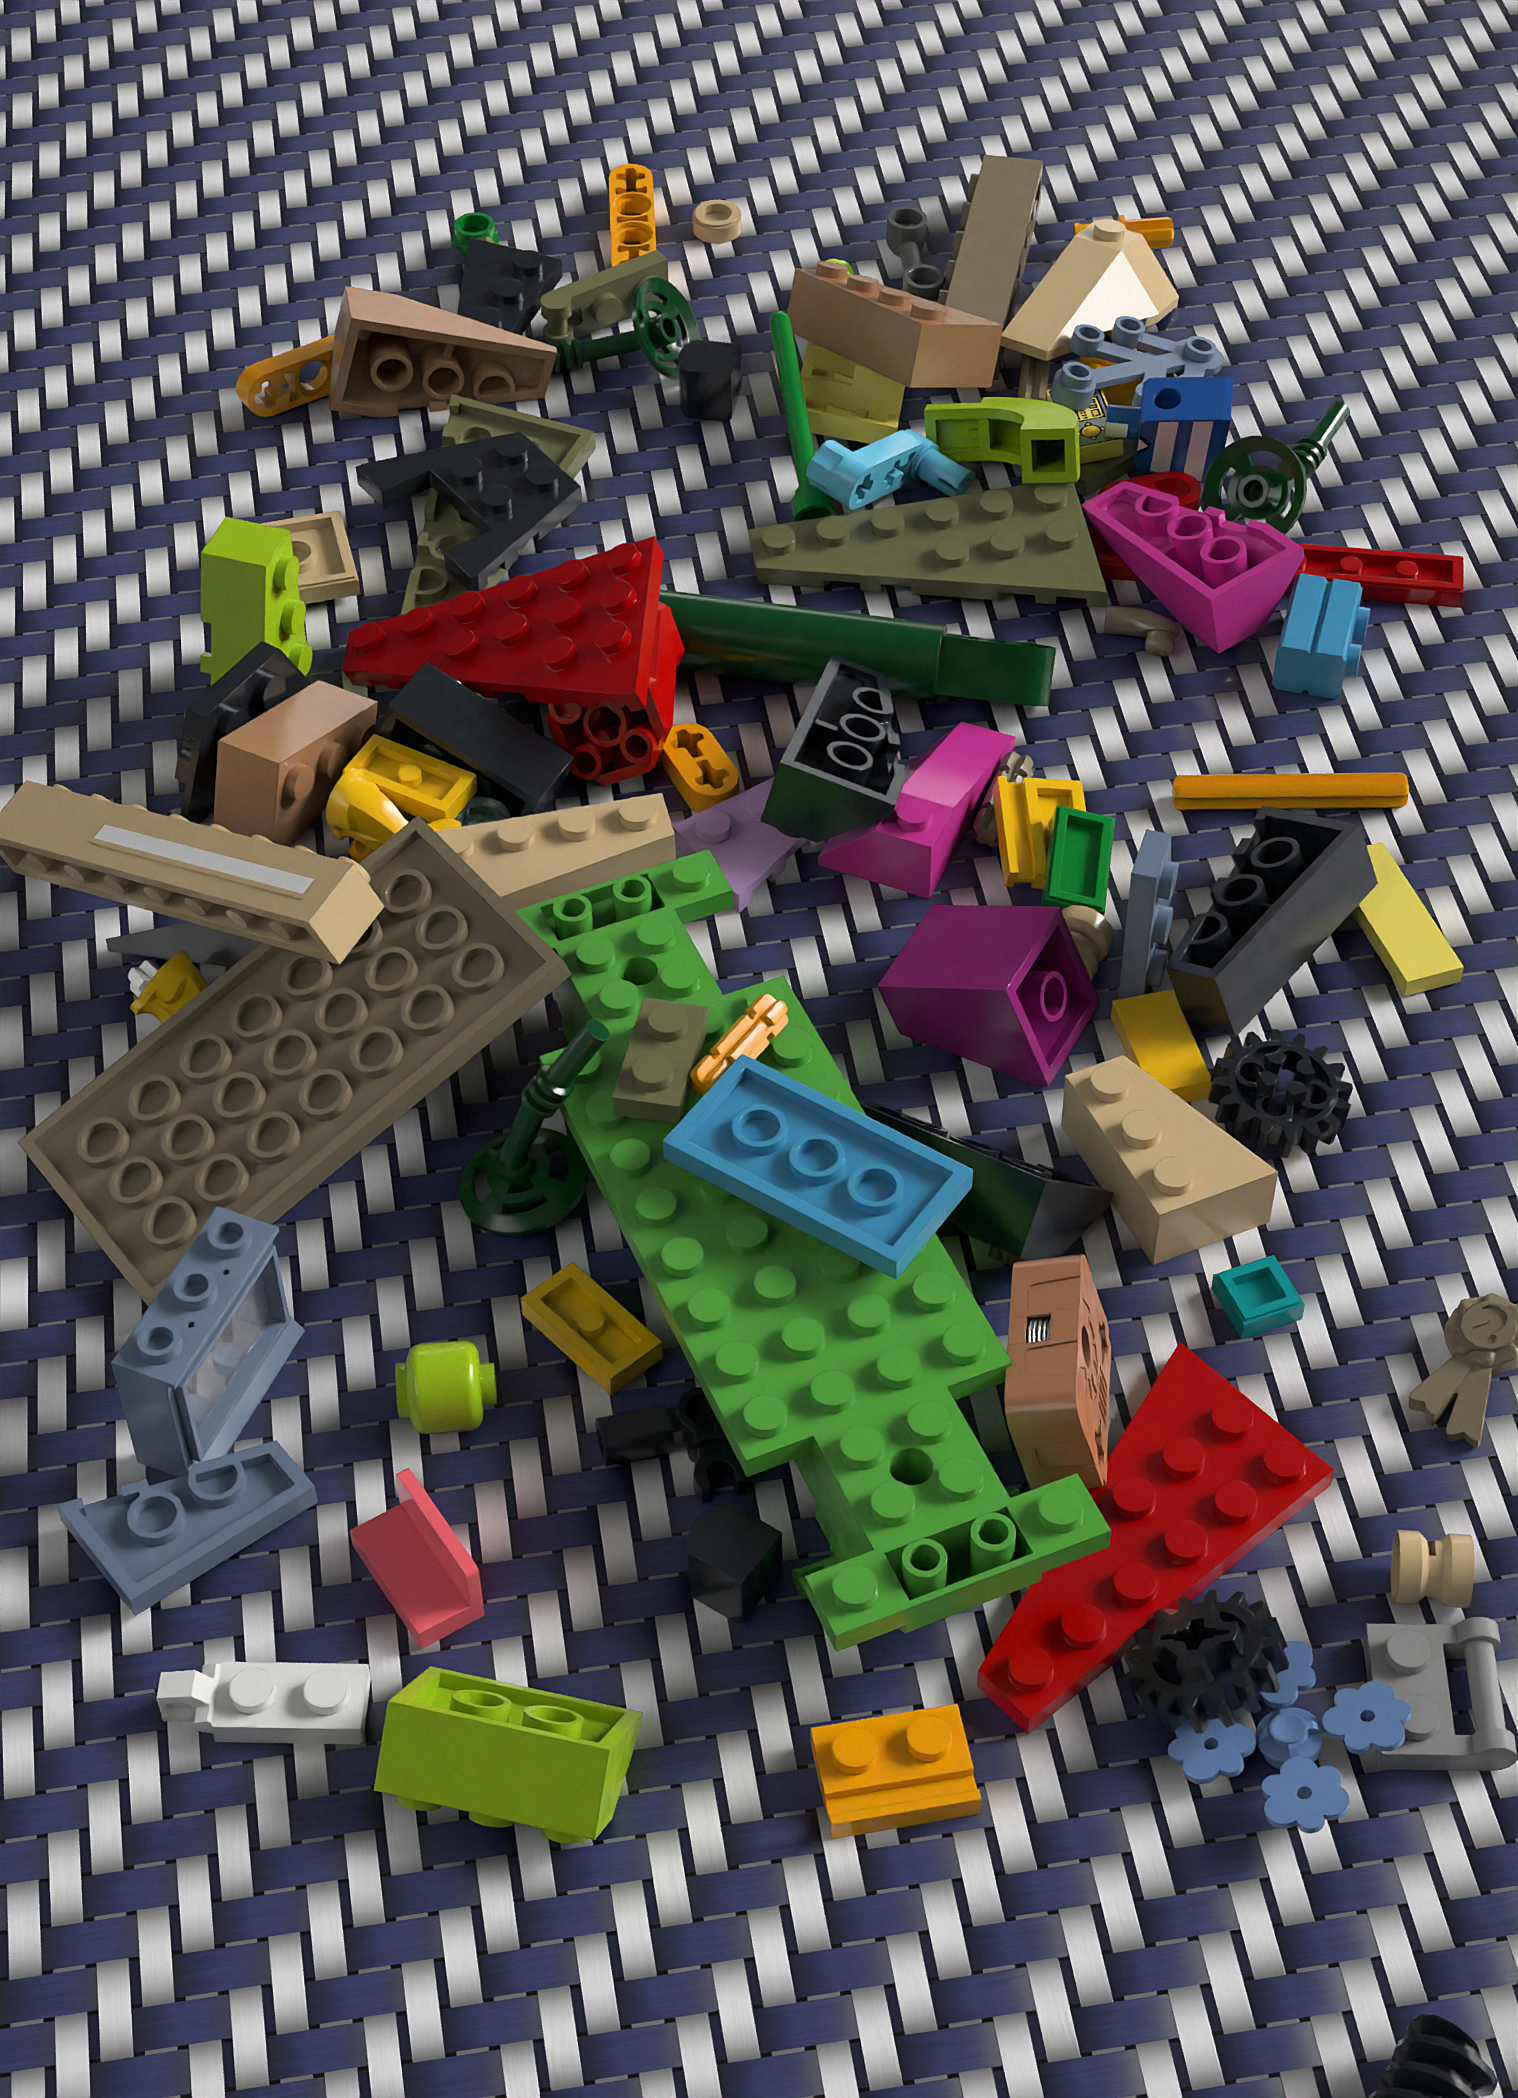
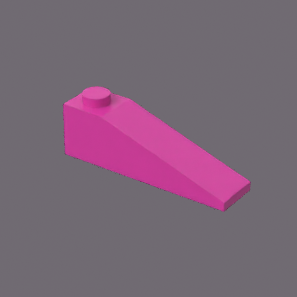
(1203, 568)
(930, 815)

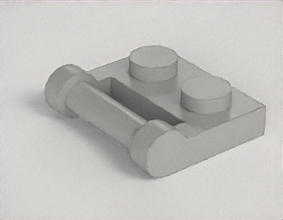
(1415, 1667)

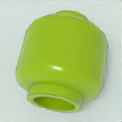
(444, 1387)

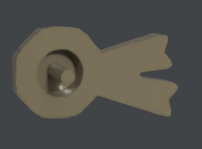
(1481, 1344)

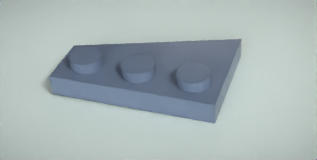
(1148, 916)
(181, 1528)

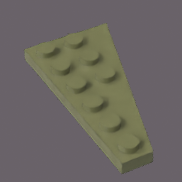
(445, 526)
(952, 546)

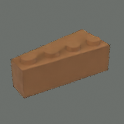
(892, 330)

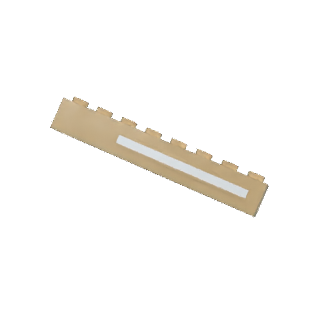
(189, 870)

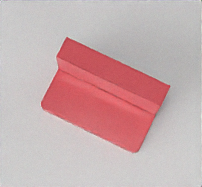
(420, 1565)

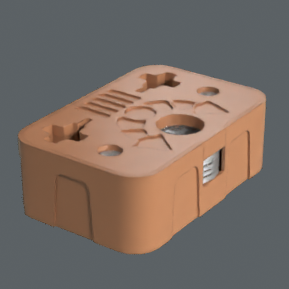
(1058, 1372)

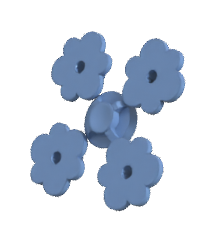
(1293, 1742)

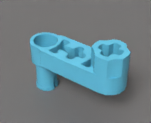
(883, 468)

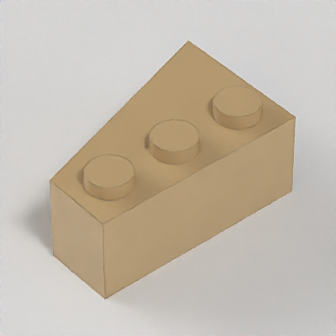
(1169, 1166)

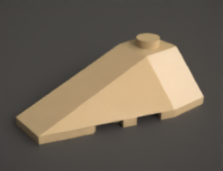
(1092, 282)

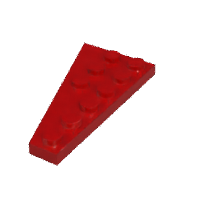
(1185, 1501)

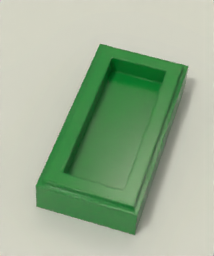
(1078, 859)

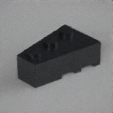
(469, 732)

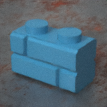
(1319, 635)

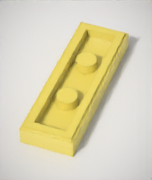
(1404, 930)

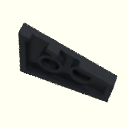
(505, 284)

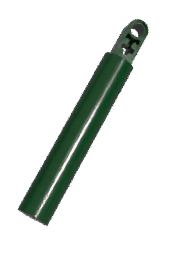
(797, 643)

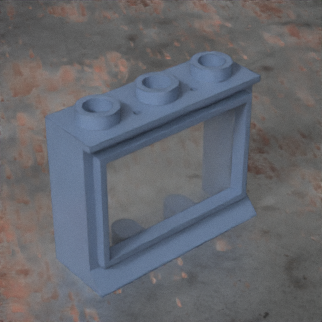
(206, 1346)

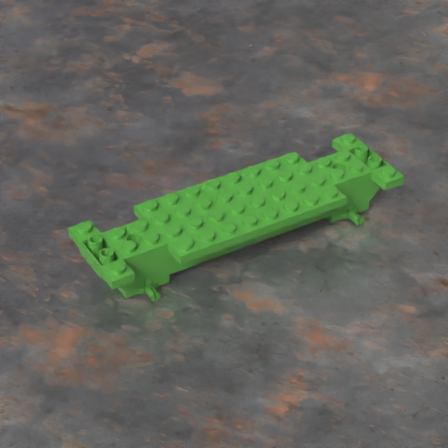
(784, 1331)

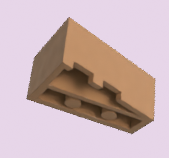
(287, 761)

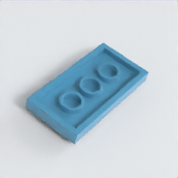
(818, 1165)

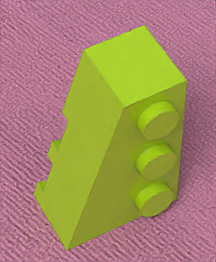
(251, 596)

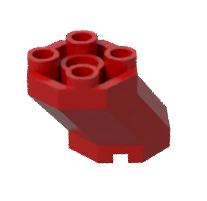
(611, 739)

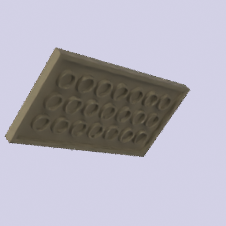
(293, 1063)

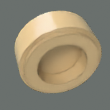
(717, 221)

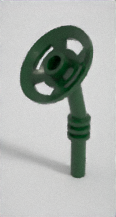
(648, 332)
(1263, 489)
(519, 1159)

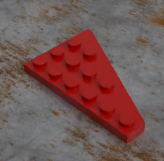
(551, 634)

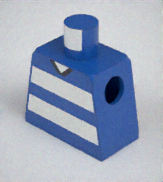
(1177, 425)

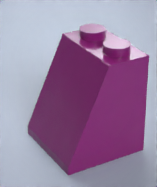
(993, 987)

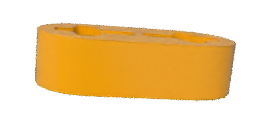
(710, 765)

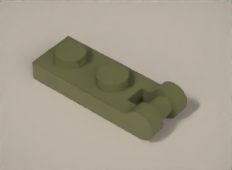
(599, 298)

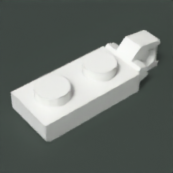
(270, 1701)

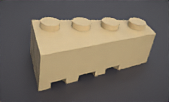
(566, 848)

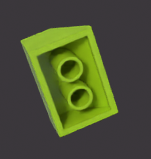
(506, 1754)

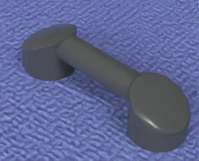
(906, 239)

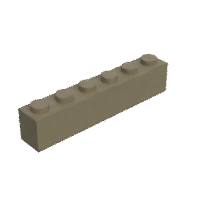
(994, 240)

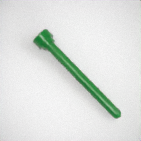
(808, 500)

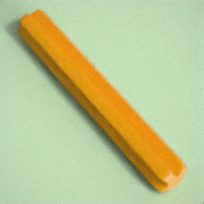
(1290, 791)

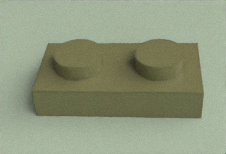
(659, 1060)

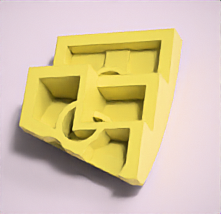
(848, 398)

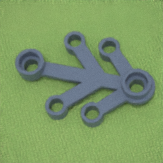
(1077, 382)

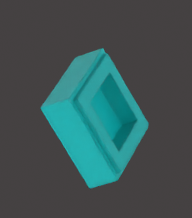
(1257, 1296)

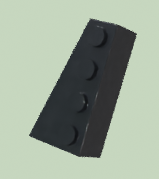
(1268, 916)

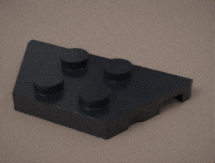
(242, 694)

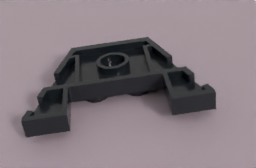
(495, 483)

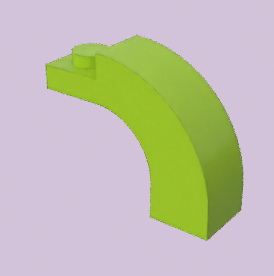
(1010, 430)

